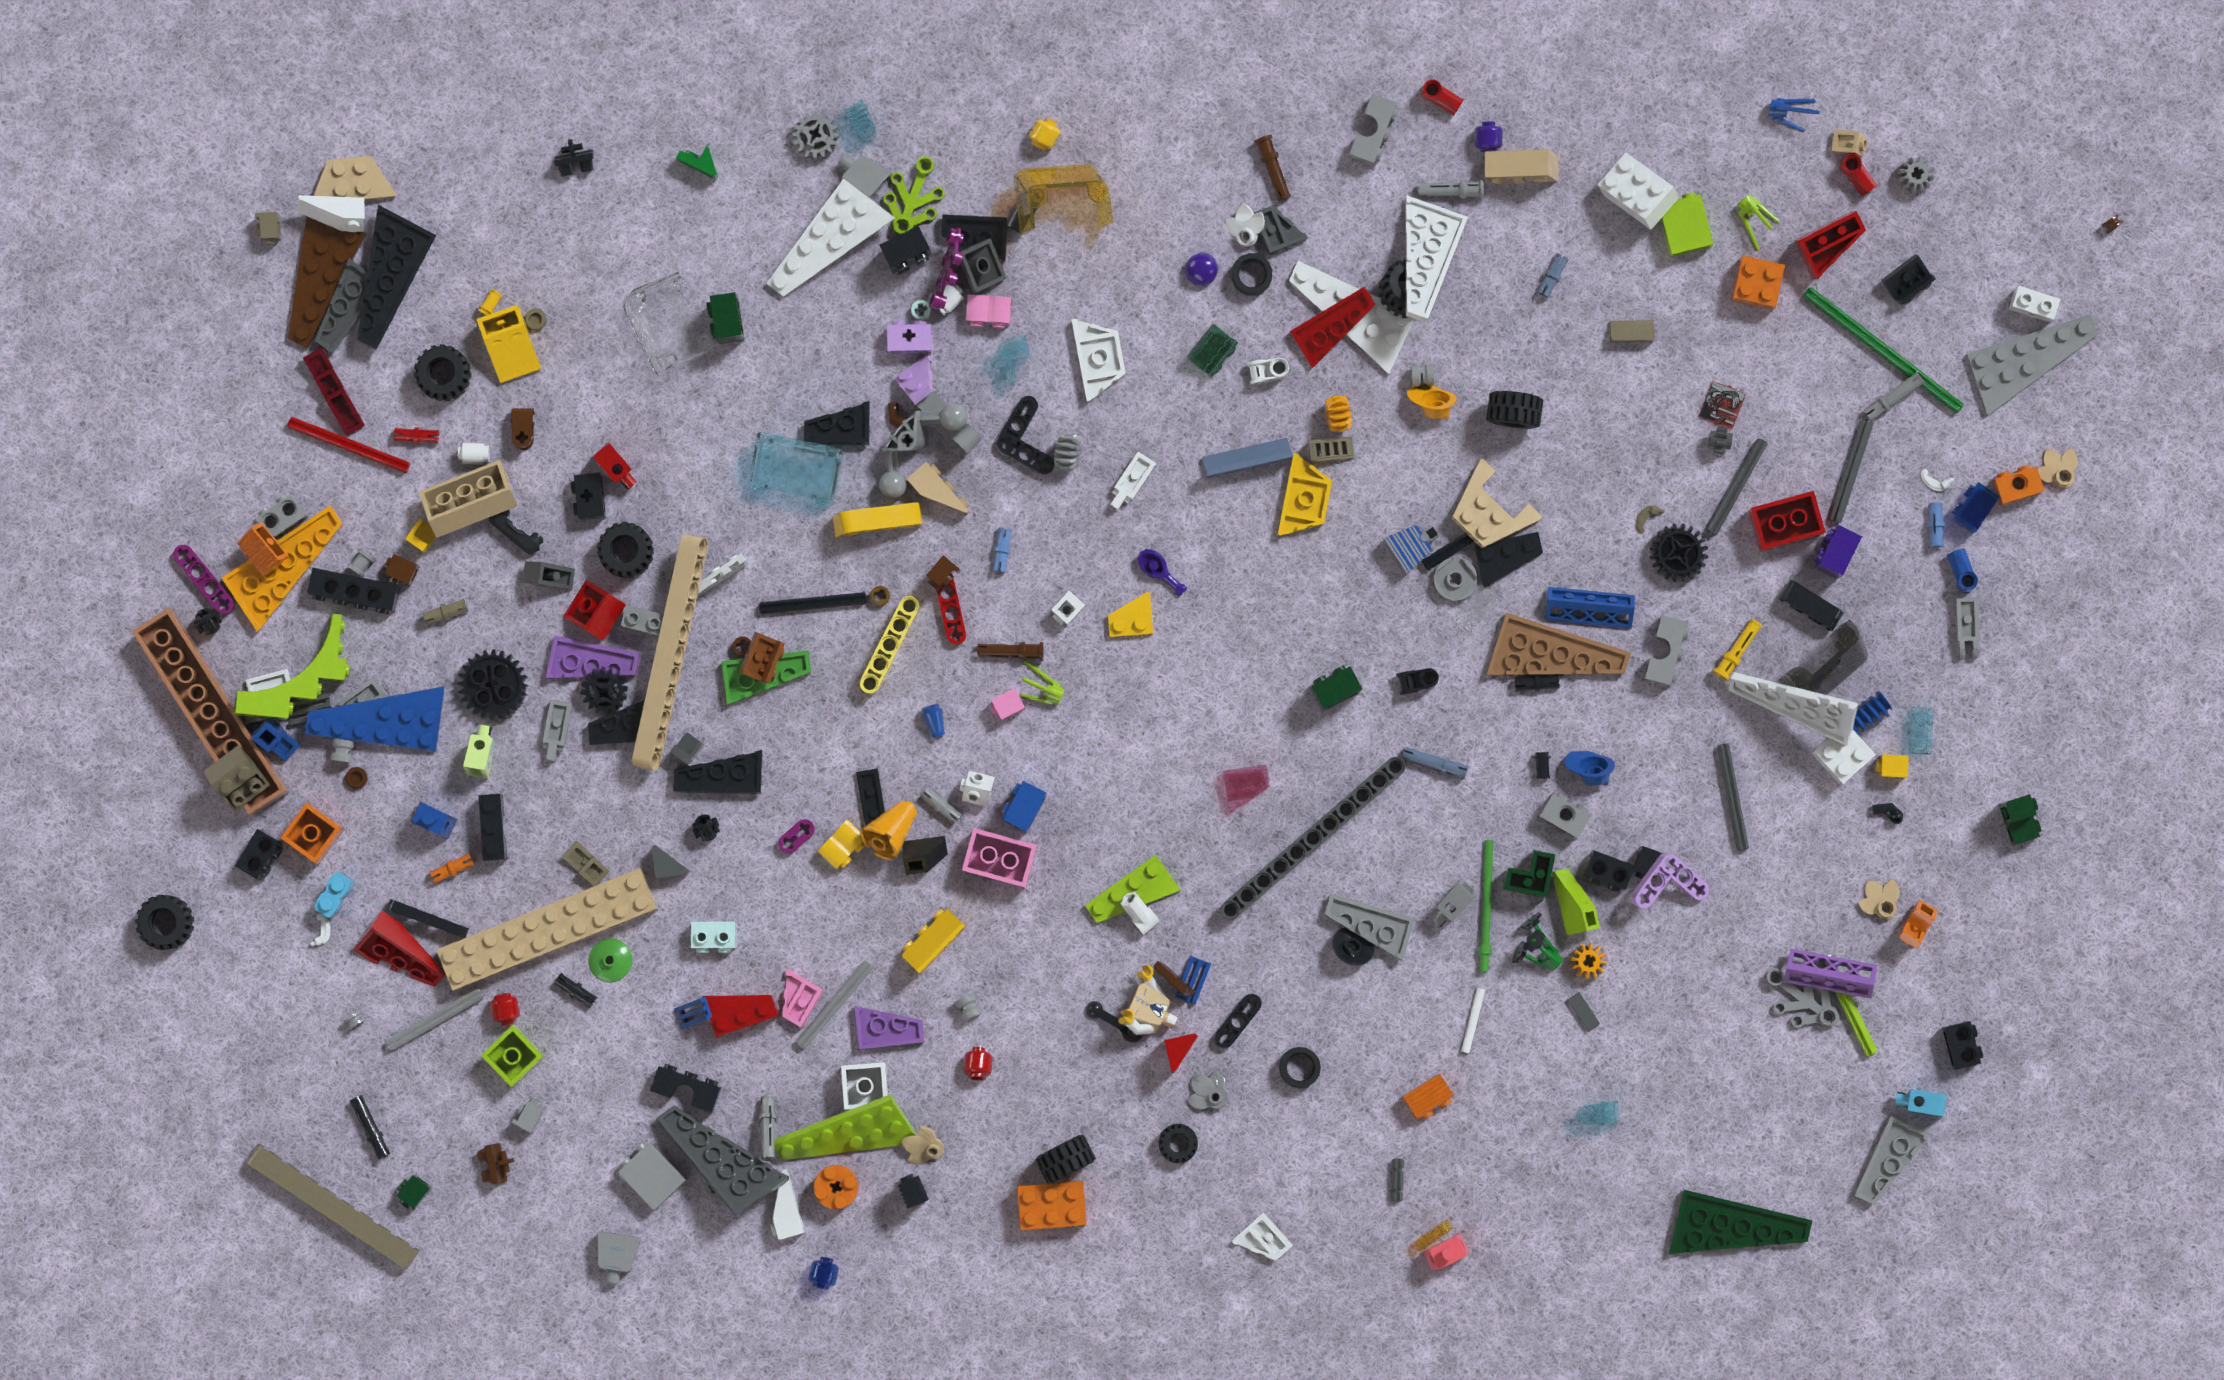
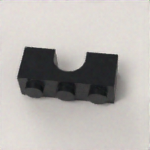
(492, 830)
(705, 1092)

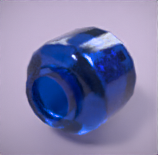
(823, 1273)

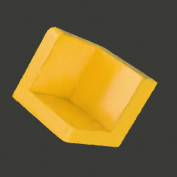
(421, 535)

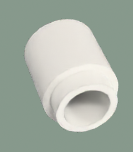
(954, 297)
(474, 453)

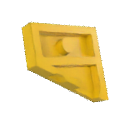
(1132, 618)

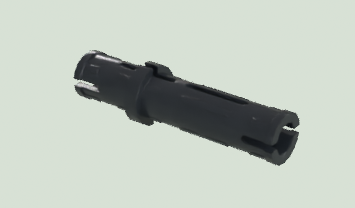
(371, 1130)

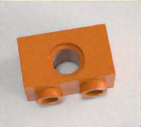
(2030, 481)

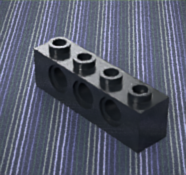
(321, 578)

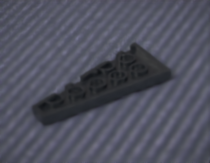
(393, 262)

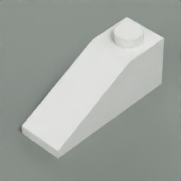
(337, 212)
(786, 1212)

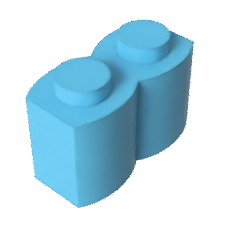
(331, 900)

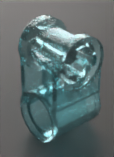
(859, 118)
(1602, 1113)

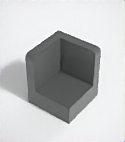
(687, 748)

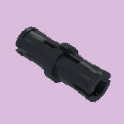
(1537, 683)
(575, 990)

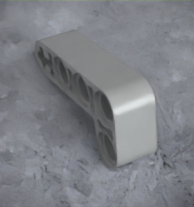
(965, 438)

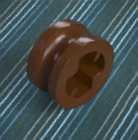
(2112, 224)
(738, 641)

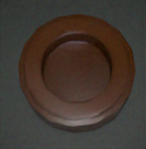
(356, 777)

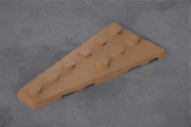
(1542, 650)

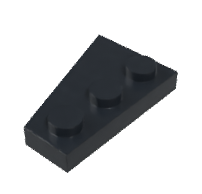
(978, 229)
(1506, 556)

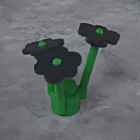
(1549, 956)

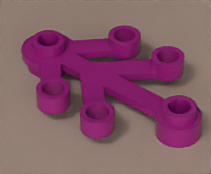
(947, 276)

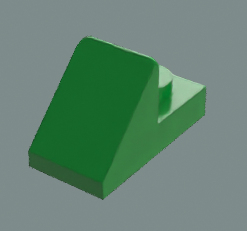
(704, 164)

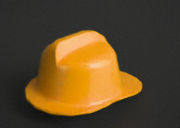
(1433, 401)

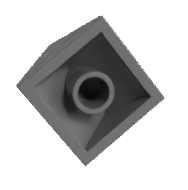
(982, 265)

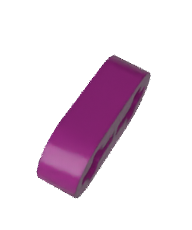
(800, 839)

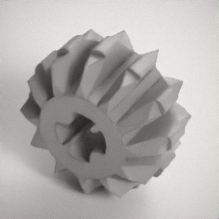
(1908, 169)
(1067, 451)

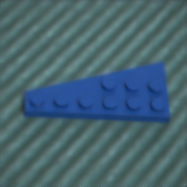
(393, 720)

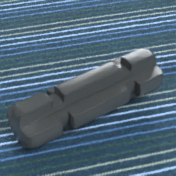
(1397, 1180)

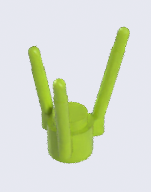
(1751, 206)
(1052, 692)

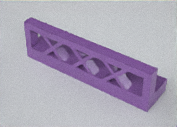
(1830, 978)

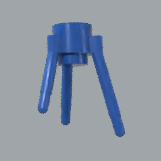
(1781, 106)

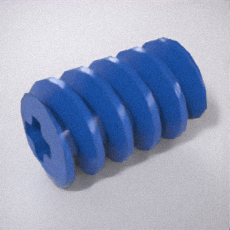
(1871, 711)

